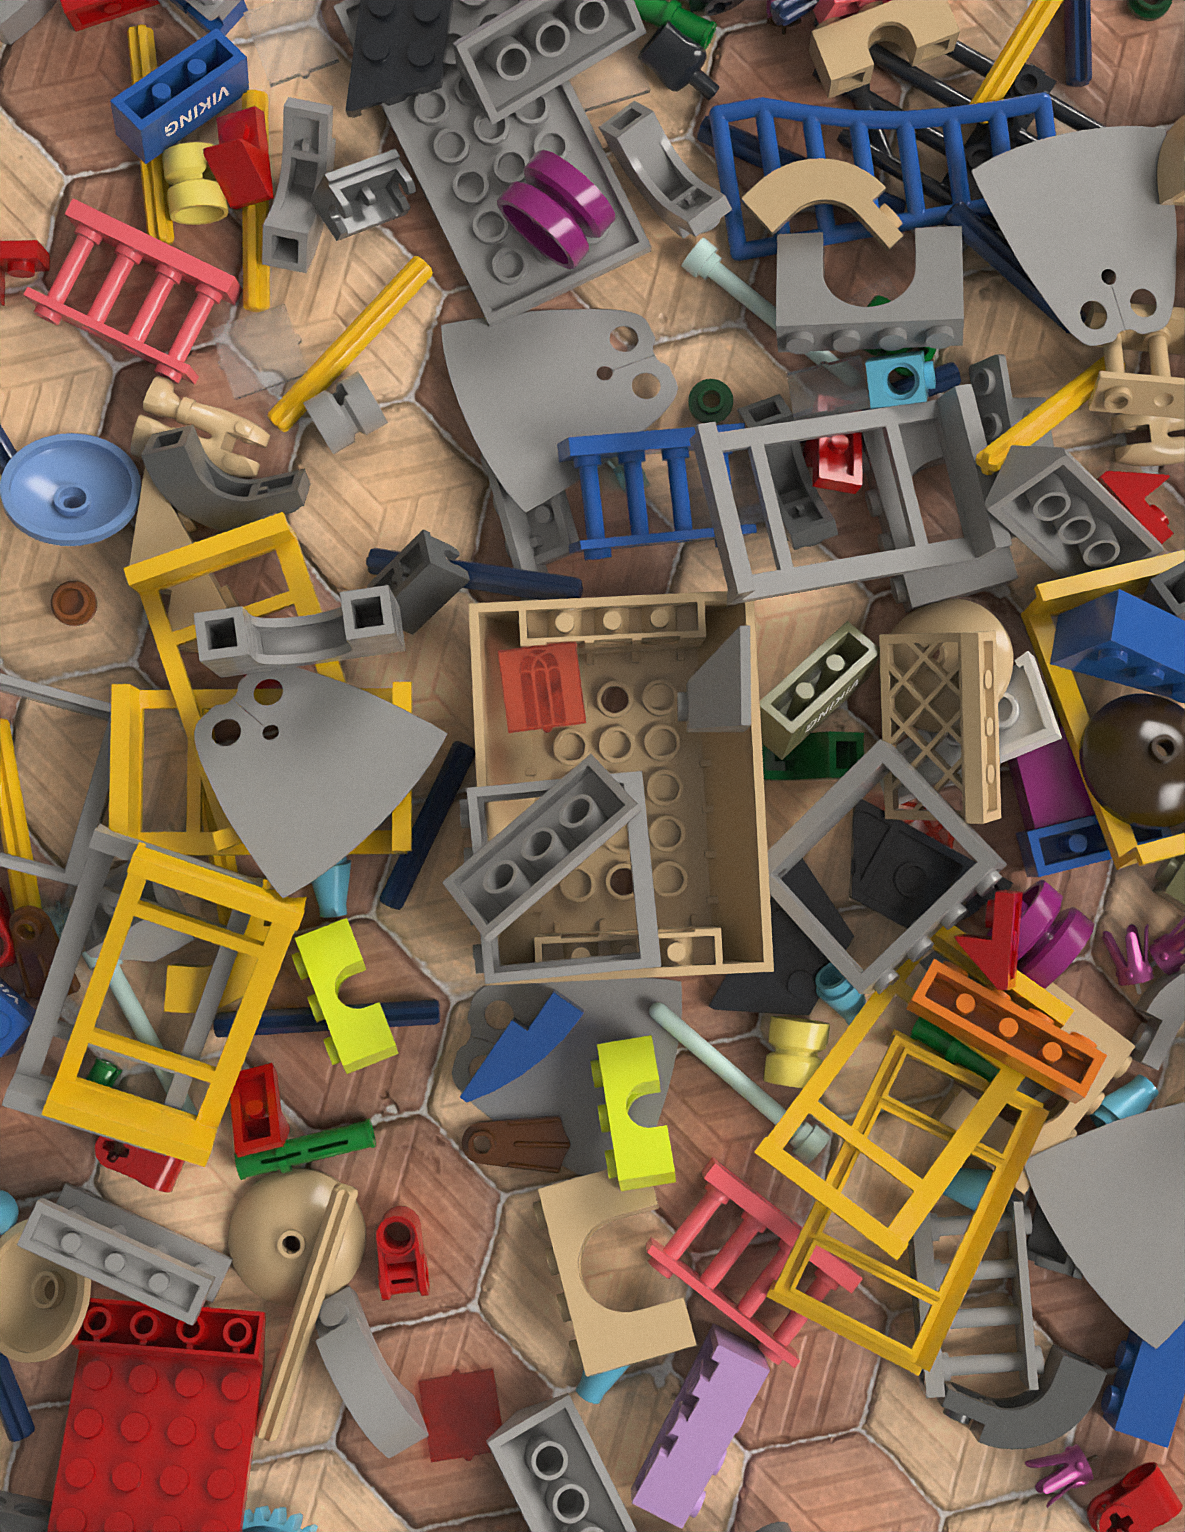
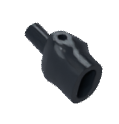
(677, 60)

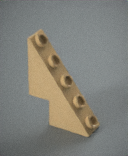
(162, 530)

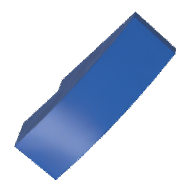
(524, 1046)

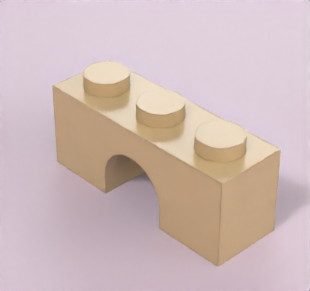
(842, 46)

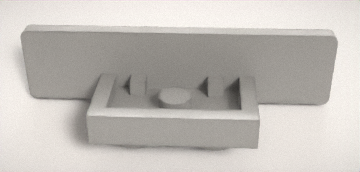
(995, 401)
(537, 535)

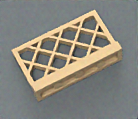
(976, 716)

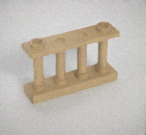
(1140, 393)

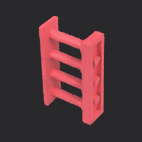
(132, 247)
(757, 1217)

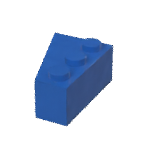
(1123, 643)

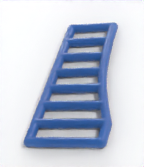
(859, 122)

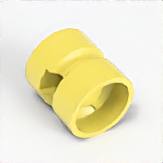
(195, 191)
(796, 1050)

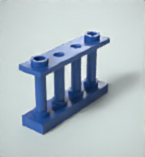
(631, 451)

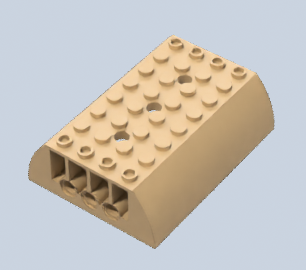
(698, 786)

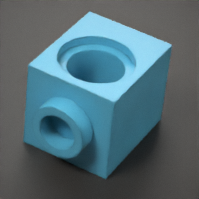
(879, 386)

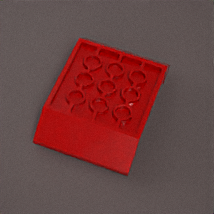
(160, 1421)

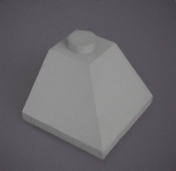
(720, 690)
(144, 939)

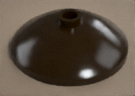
(1124, 764)

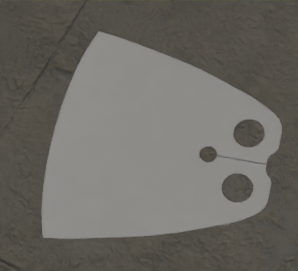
(1087, 208)
(538, 384)
(323, 779)
(564, 1078)
(1122, 1214)

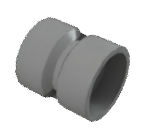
(345, 412)

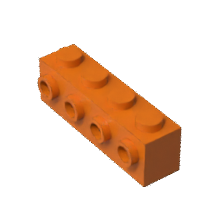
(1006, 1031)

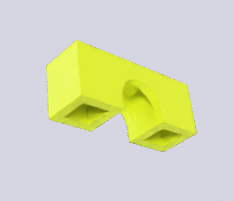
(357, 1035)
(639, 1154)

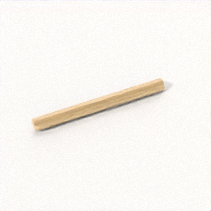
(306, 1311)

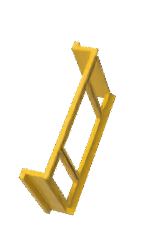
(202, 559)
(1056, 598)
(128, 763)
(143, 1120)
(930, 1188)
(973, 1243)

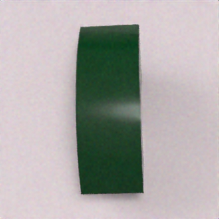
(817, 757)

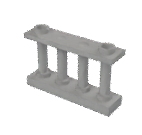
(125, 1252)
(930, 1272)

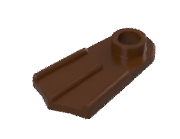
(35, 949)
(520, 1143)

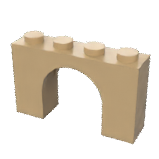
(1063, 1114)
(604, 1336)

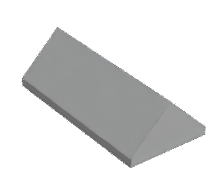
(540, 48)
(1065, 513)
(541, 847)
(557, 1471)

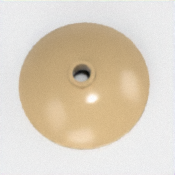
(944, 617)
(285, 1207)
(38, 1302)

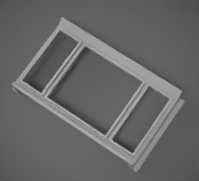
(960, 440)
(31, 1088)

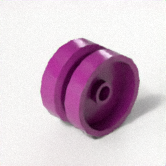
(556, 209)
(1048, 937)

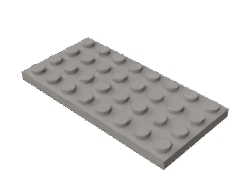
(470, 163)

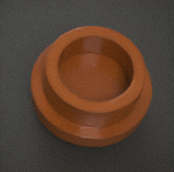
(74, 603)

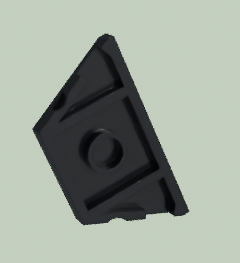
(397, 51)
(902, 868)
(795, 956)

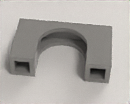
(923, 316)
(931, 585)
(241, 644)

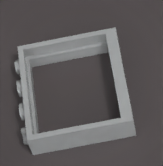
(99, 788)
(827, 813)
(487, 954)

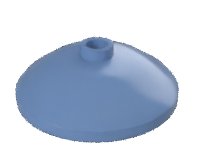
(70, 489)

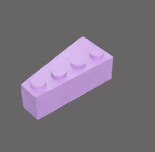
(700, 1426)

